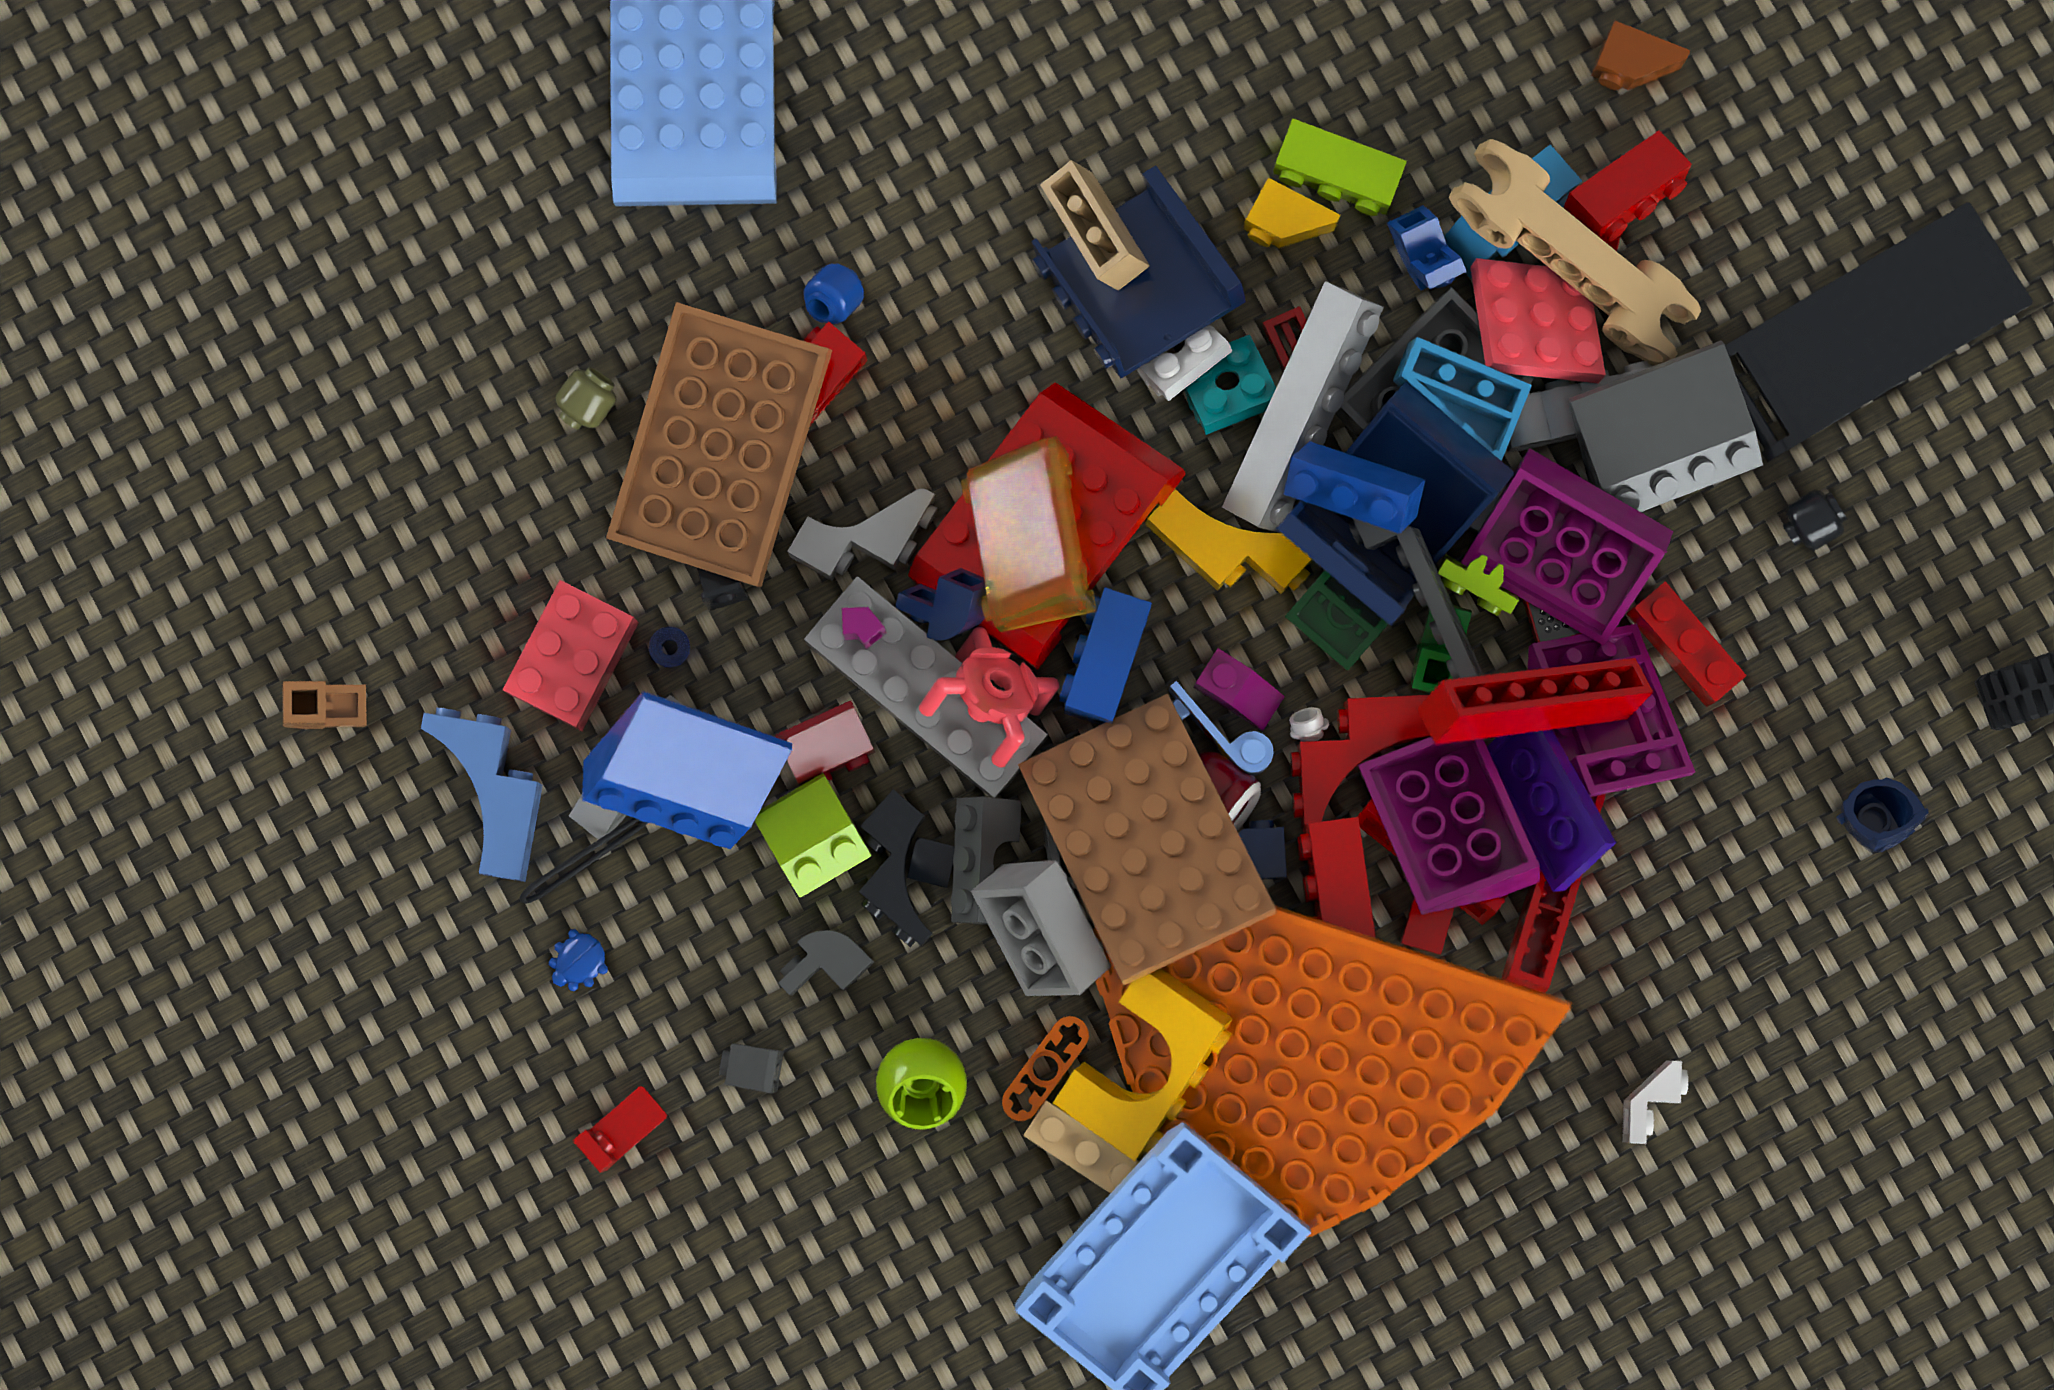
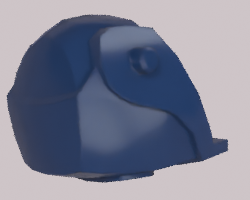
(1881, 814)

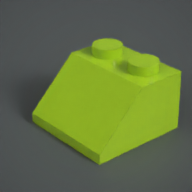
(811, 835)

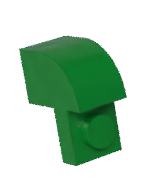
(1431, 658)

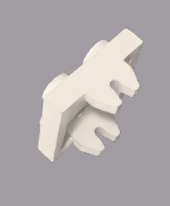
(1172, 373)

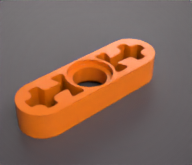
(1018, 1087)

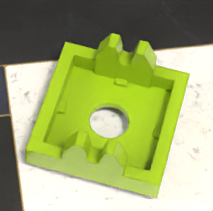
(1472, 578)

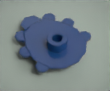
(578, 960)

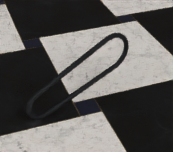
(523, 897)

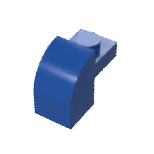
(1424, 249)

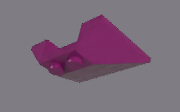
(1621, 752)

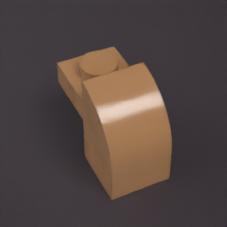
(322, 705)

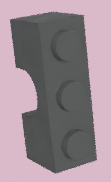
(979, 830)

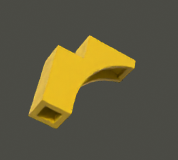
(1220, 549)

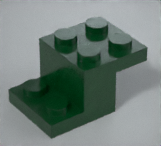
(1336, 620)

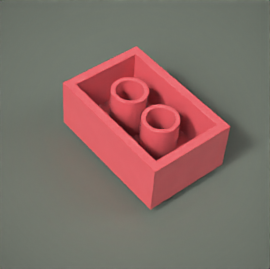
(570, 655)

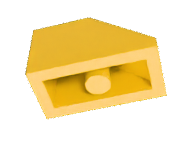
(1286, 217)

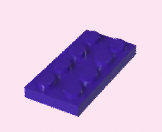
(1551, 805)

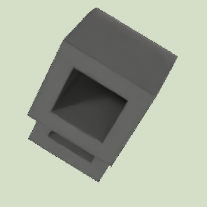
(830, 951)

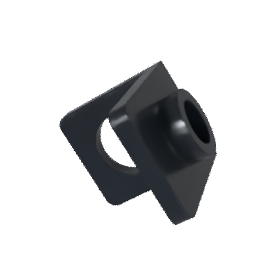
(720, 590)

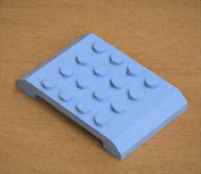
(692, 102)
(1160, 1263)

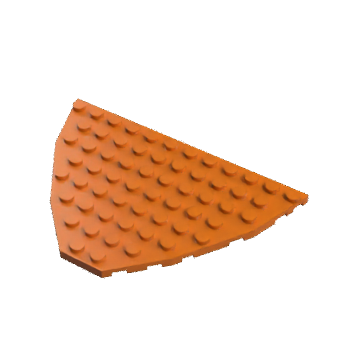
(1340, 1058)

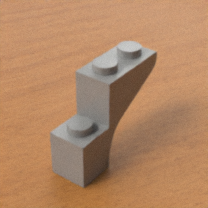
(882, 536)

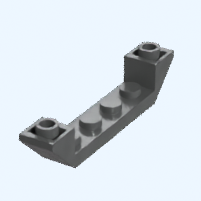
(1428, 590)

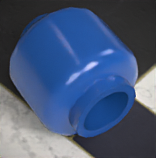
(833, 294)

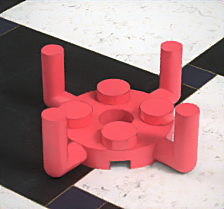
(985, 702)

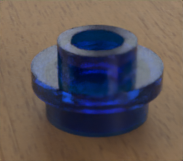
(660, 638)

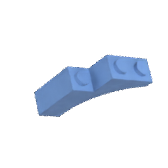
(506, 803)

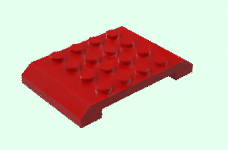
(1111, 493)

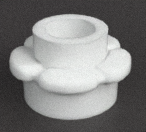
(1308, 724)

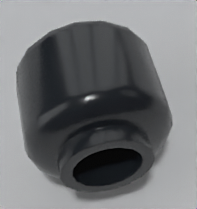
(1814, 520)

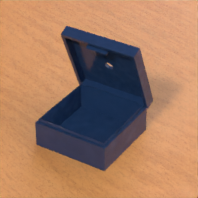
(1458, 486)

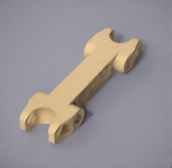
(1525, 214)

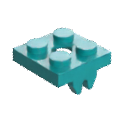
(1252, 395)

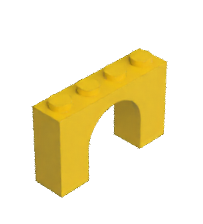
(1134, 1119)

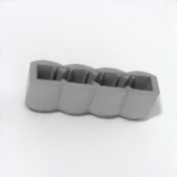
(1548, 416)

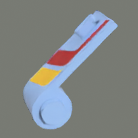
(1249, 751)

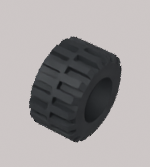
(2018, 692)

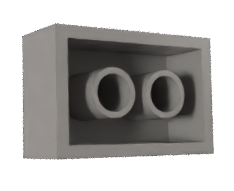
(1041, 928)

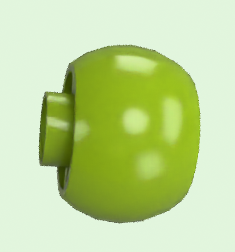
(921, 1083)

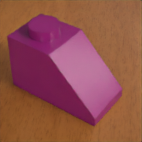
(1239, 689)

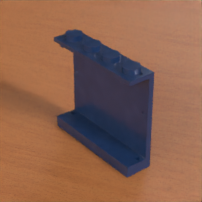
(1161, 306)

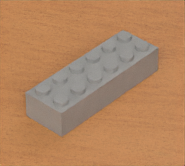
(900, 674)

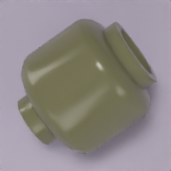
(585, 398)

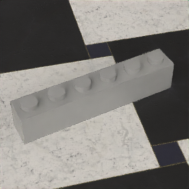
(1303, 402)

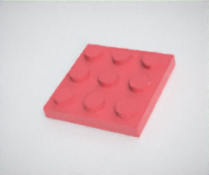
(1535, 323)

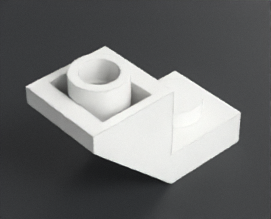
(1663, 1085)

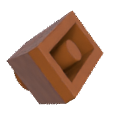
(1635, 58)

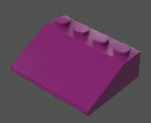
(1569, 546)
(1450, 823)

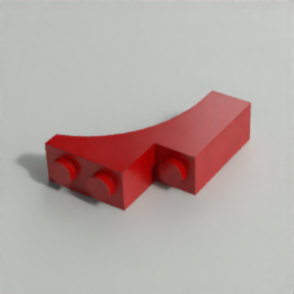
(1369, 727)

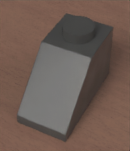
(752, 1067)

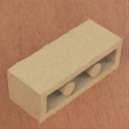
(1094, 225)
(1079, 1147)

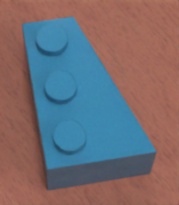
(1471, 245)
(1468, 392)

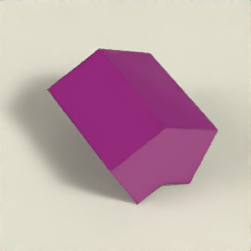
(861, 625)

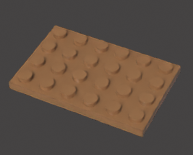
(719, 444)
(1146, 839)

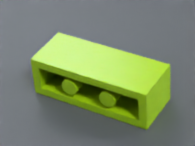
(1338, 168)

